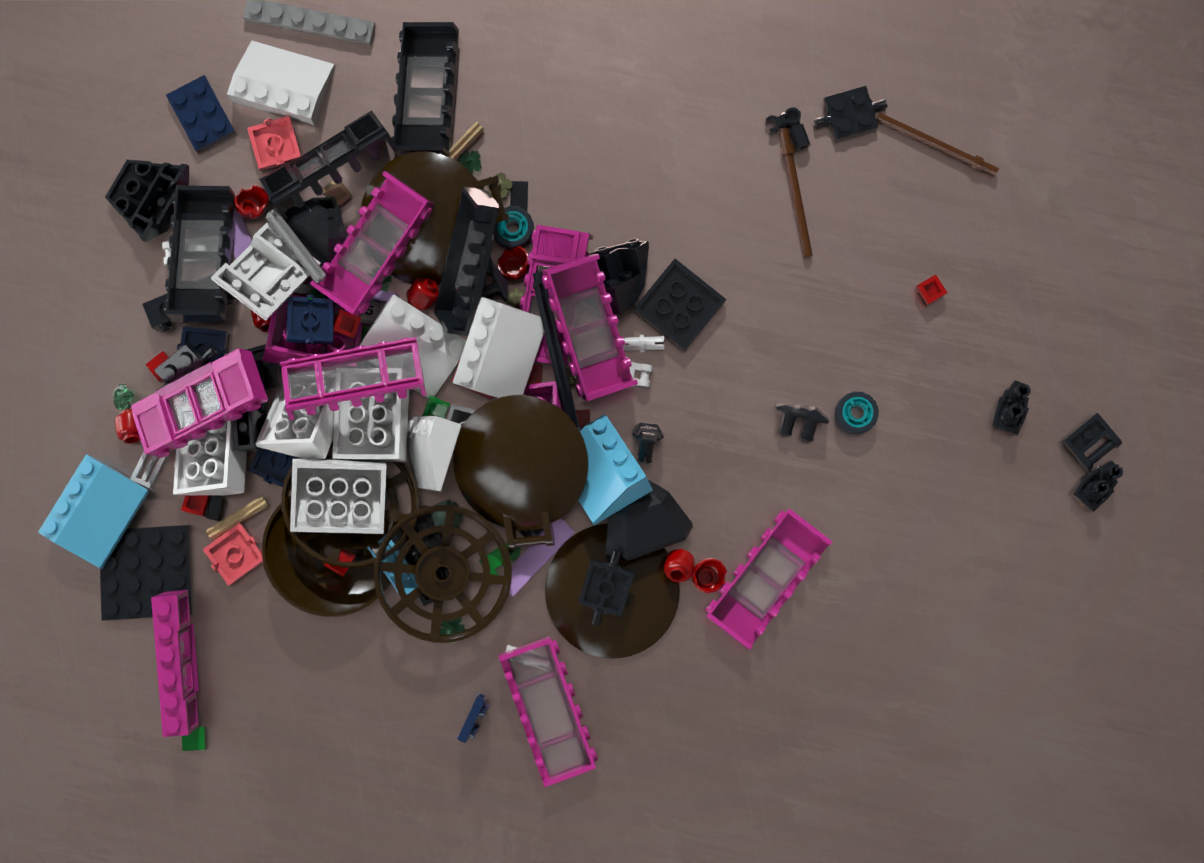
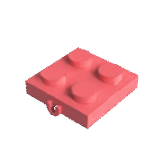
(274, 143)
(234, 554)

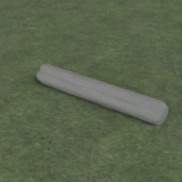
(296, 246)

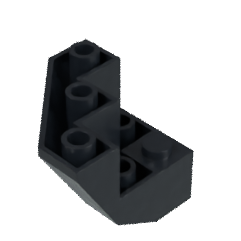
(318, 227)
(624, 272)
(647, 525)

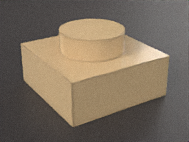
(339, 192)

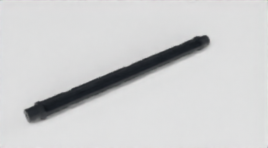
(554, 348)

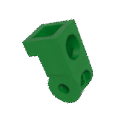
(496, 561)

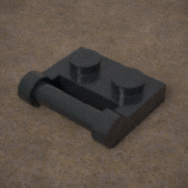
(1086, 436)

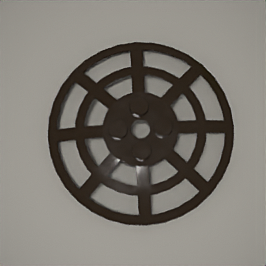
(370, 540)
(454, 584)

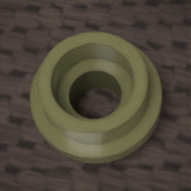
(515, 298)

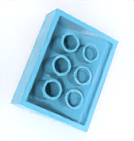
(612, 474)
(93, 511)

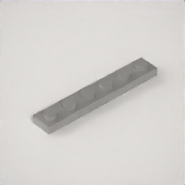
(309, 21)

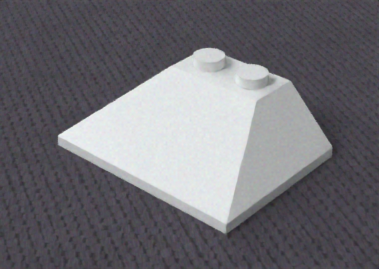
(263, 273)

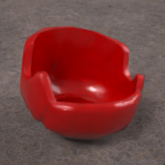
(251, 202)
(514, 263)
(709, 575)

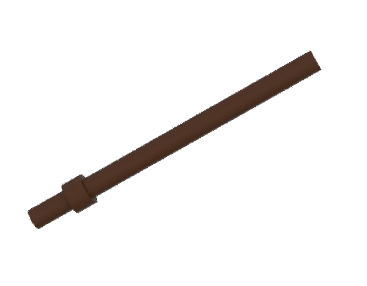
(788, 152)
(976, 162)

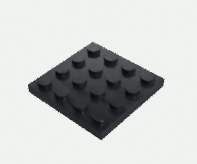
(144, 566)

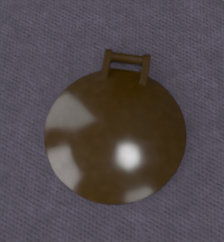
(440, 182)
(521, 465)

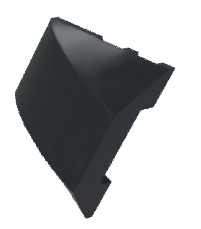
(145, 195)

